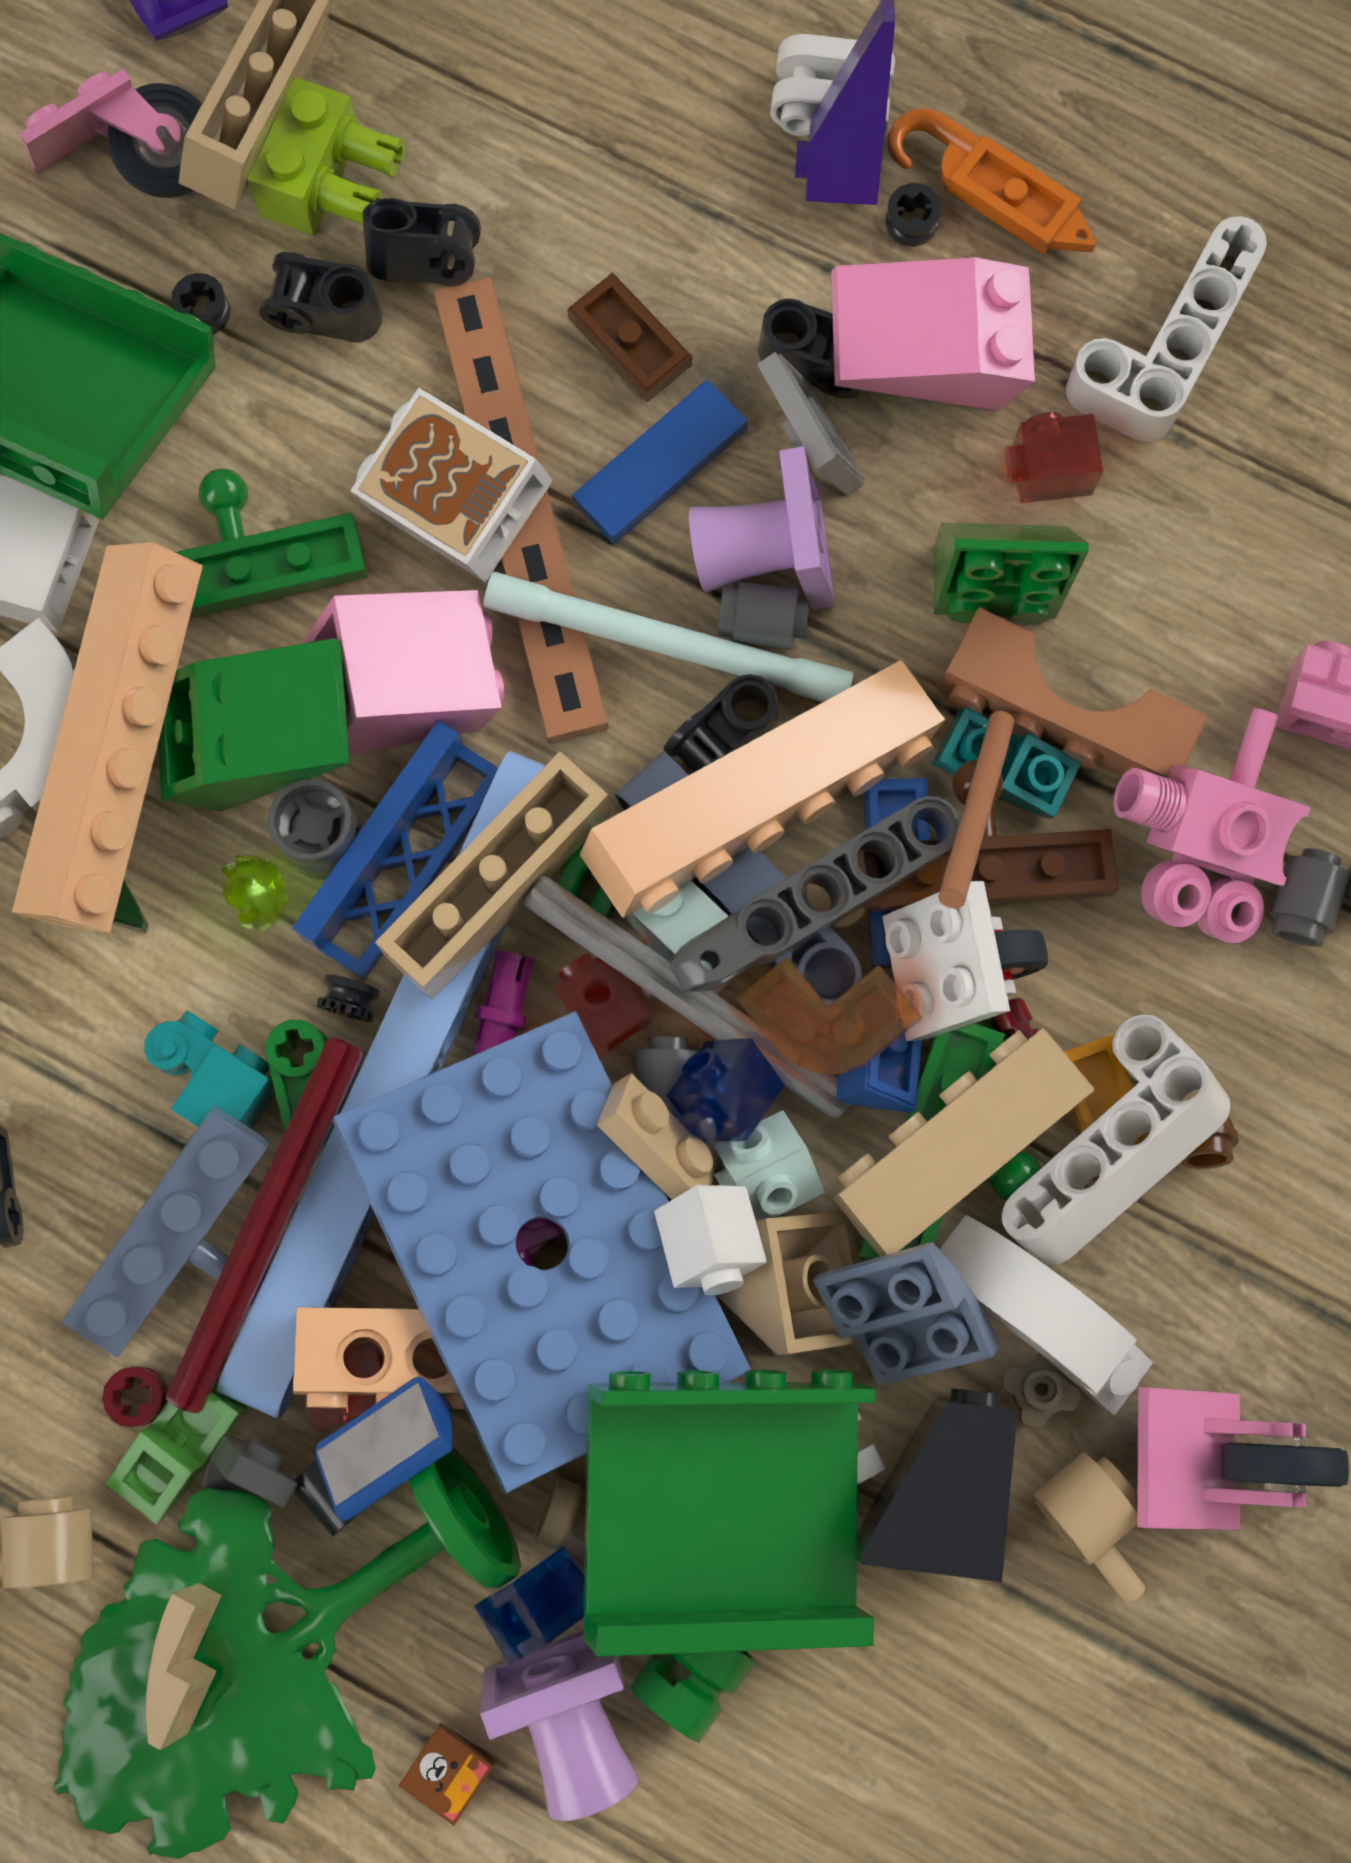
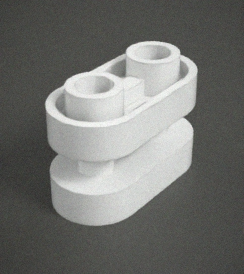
(806, 71)

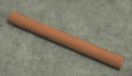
(976, 810)

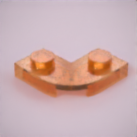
(824, 1036)

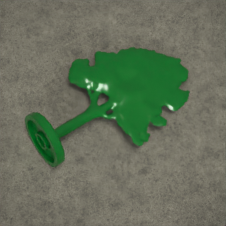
(266, 1704)

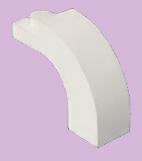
(42, 677)
(1048, 1314)

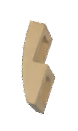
(175, 1678)

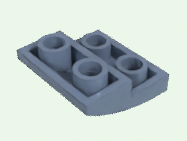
(908, 1313)

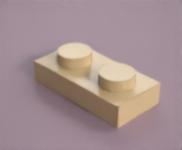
(655, 1138)

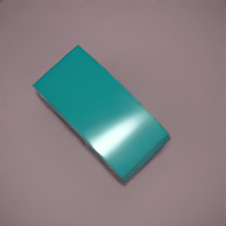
(1032, 772)

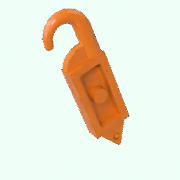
(998, 184)

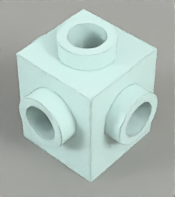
(771, 1166)

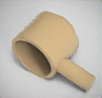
(1091, 1512)
(46, 1544)

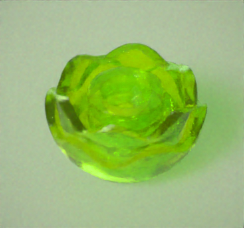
(255, 891)

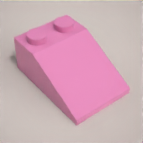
(934, 330)

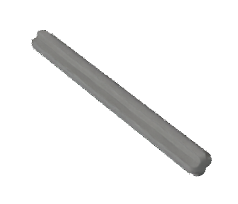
(655, 975)

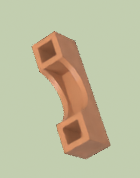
(1000, 672)

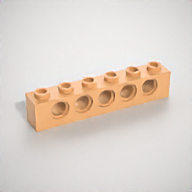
(327, 1333)

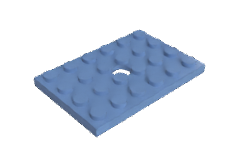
(454, 1179)

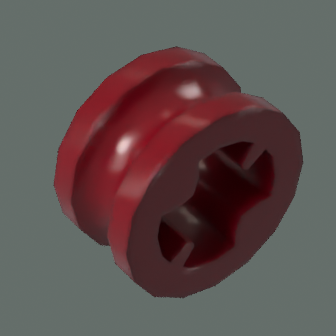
(124, 1381)

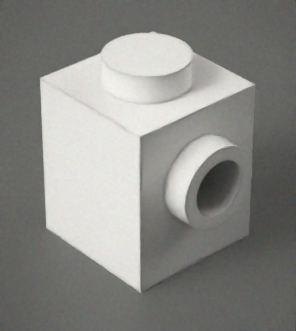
(710, 1238)

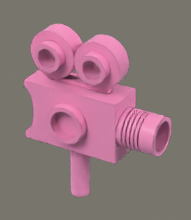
(1213, 827)

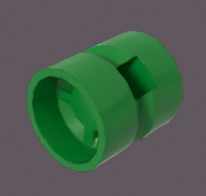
(687, 1687)

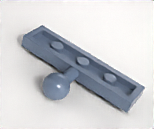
(168, 1233)

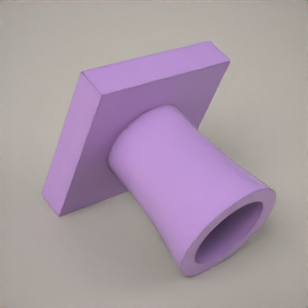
(768, 536)
(559, 1701)

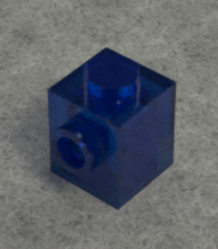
(725, 1090)
(535, 1606)

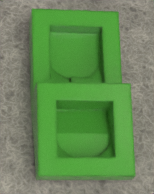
(172, 1454)

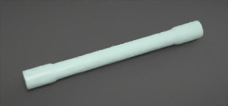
(539, 604)

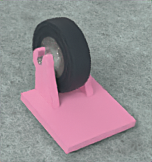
(141, 127)
(1193, 1461)

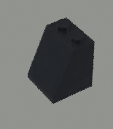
(947, 1493)

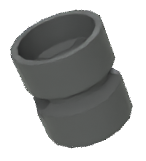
(312, 826)

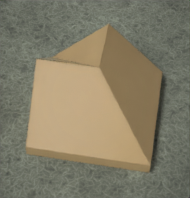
(781, 1296)

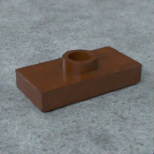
(629, 337)

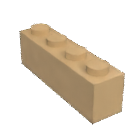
(247, 95)
(494, 875)
(961, 1144)

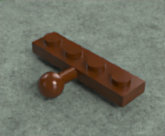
(1012, 865)

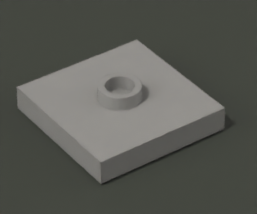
(810, 424)

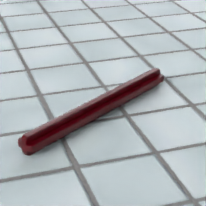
(264, 1226)

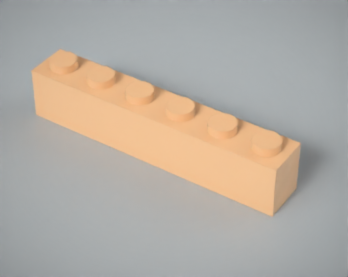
(108, 737)
(761, 789)

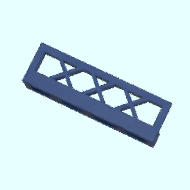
(380, 838)

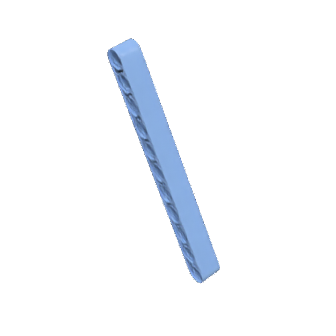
(334, 1206)

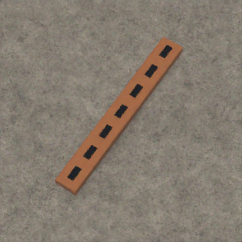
(493, 398)

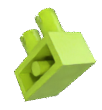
(307, 153)

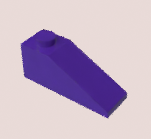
(849, 123)

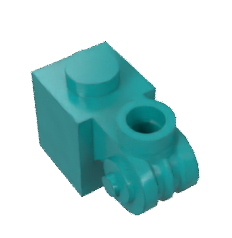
(217, 1077)

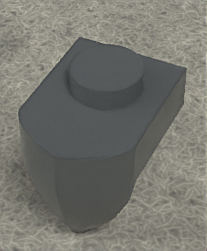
(249, 1468)

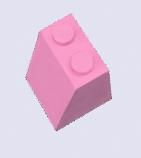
(412, 664)

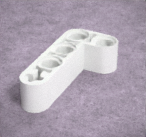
(1185, 329)
(1106, 1148)

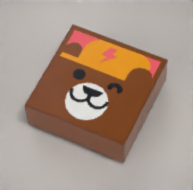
(447, 1774)

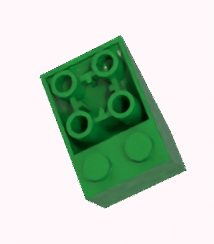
(1005, 570)
(253, 725)

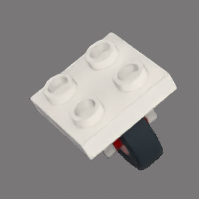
(958, 961)

